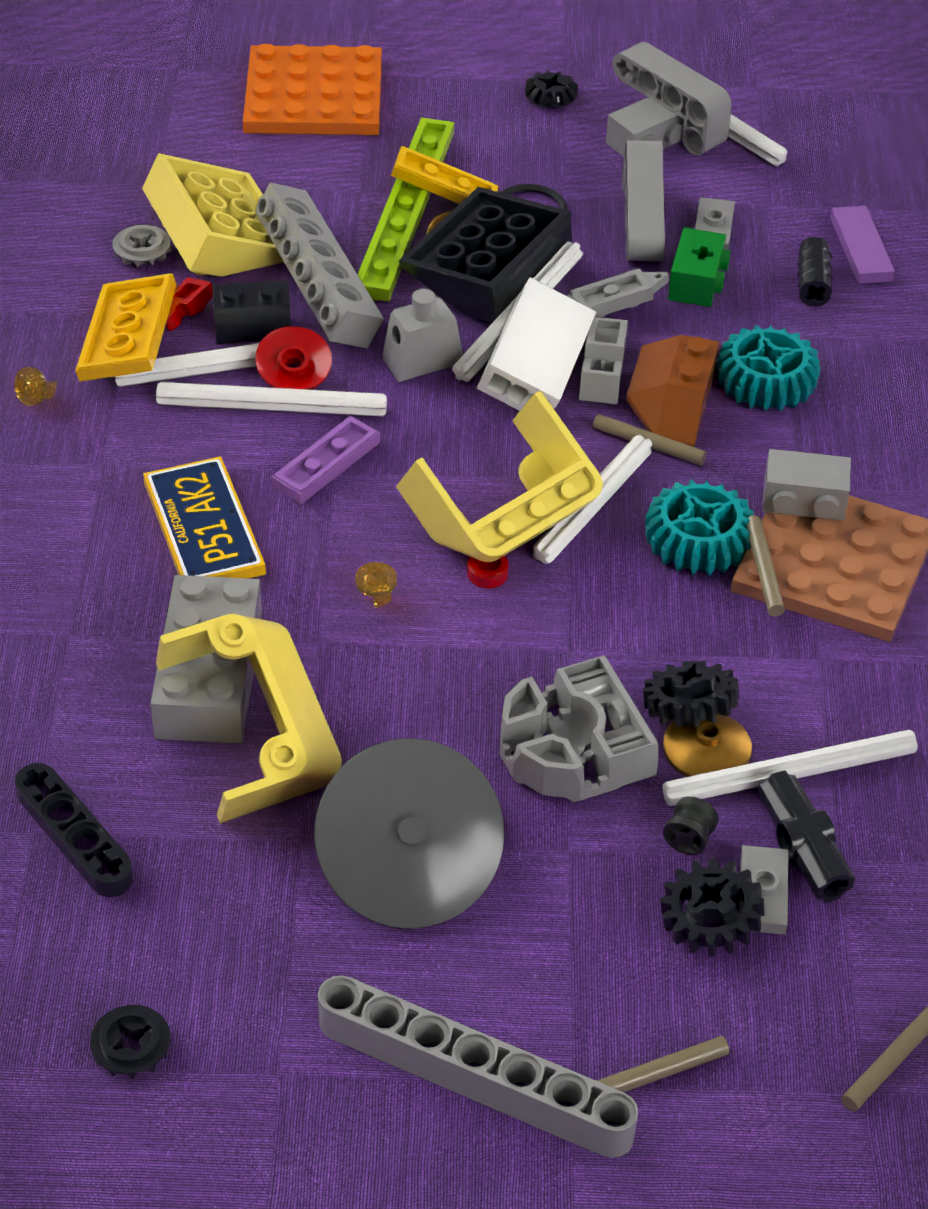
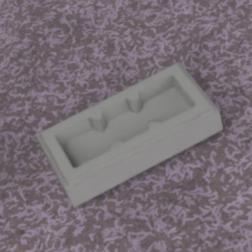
(715, 216)
(770, 869)

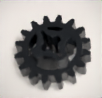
(691, 693)
(712, 907)

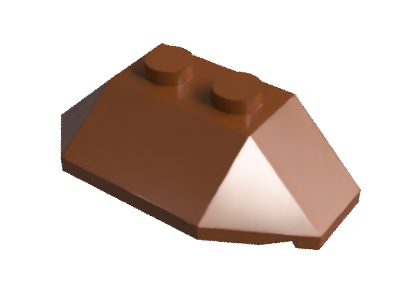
(674, 385)

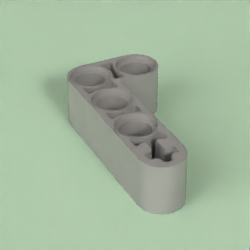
(681, 90)
(644, 200)

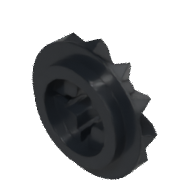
(560, 89)
(136, 1023)

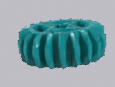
(768, 368)
(699, 527)

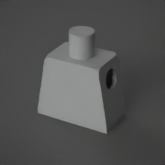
(421, 337)

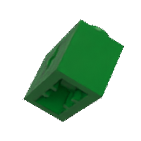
(699, 267)

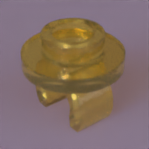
(32, 387)
(376, 580)

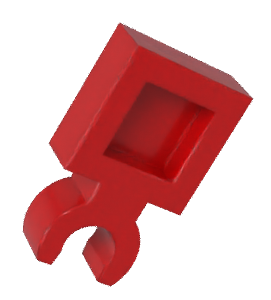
(188, 299)

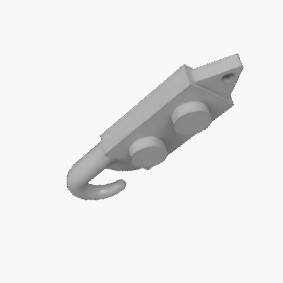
(620, 291)

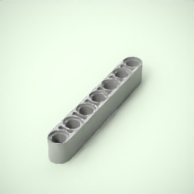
(488, 1084)

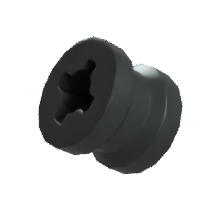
(690, 826)

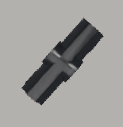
(806, 835)

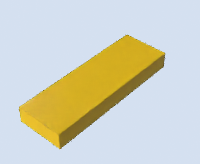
(436, 176)

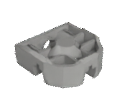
(556, 761)

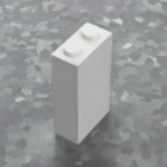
(536, 347)

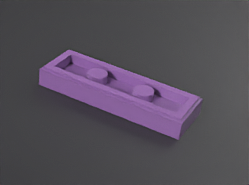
(862, 244)
(325, 459)

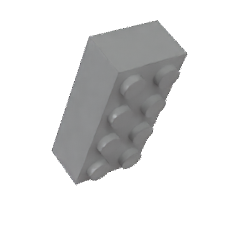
(208, 694)

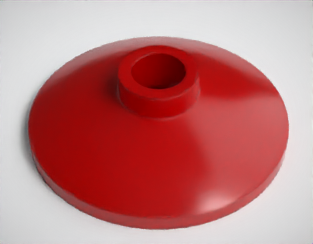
(296, 347)

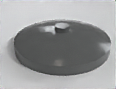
(409, 833)

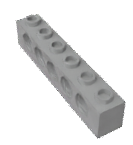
(319, 266)

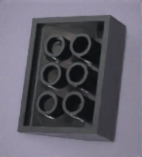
(487, 251)

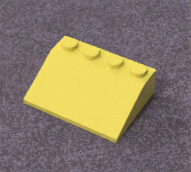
(210, 216)

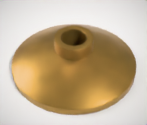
(707, 746)

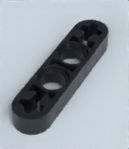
(68, 831)

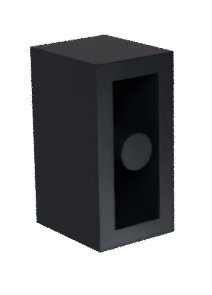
(250, 310)

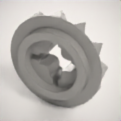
(140, 236)

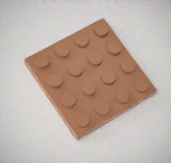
(845, 569)

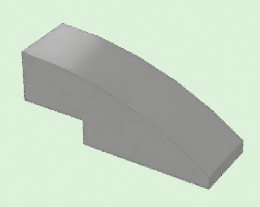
(603, 360)

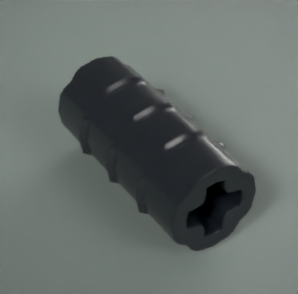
(815, 271)

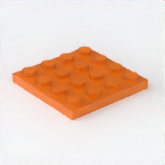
(313, 90)

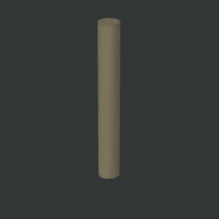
(659, 442)
(765, 567)
(886, 1063)
(668, 1065)

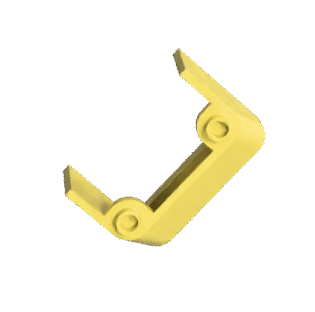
(557, 481)
(305, 751)

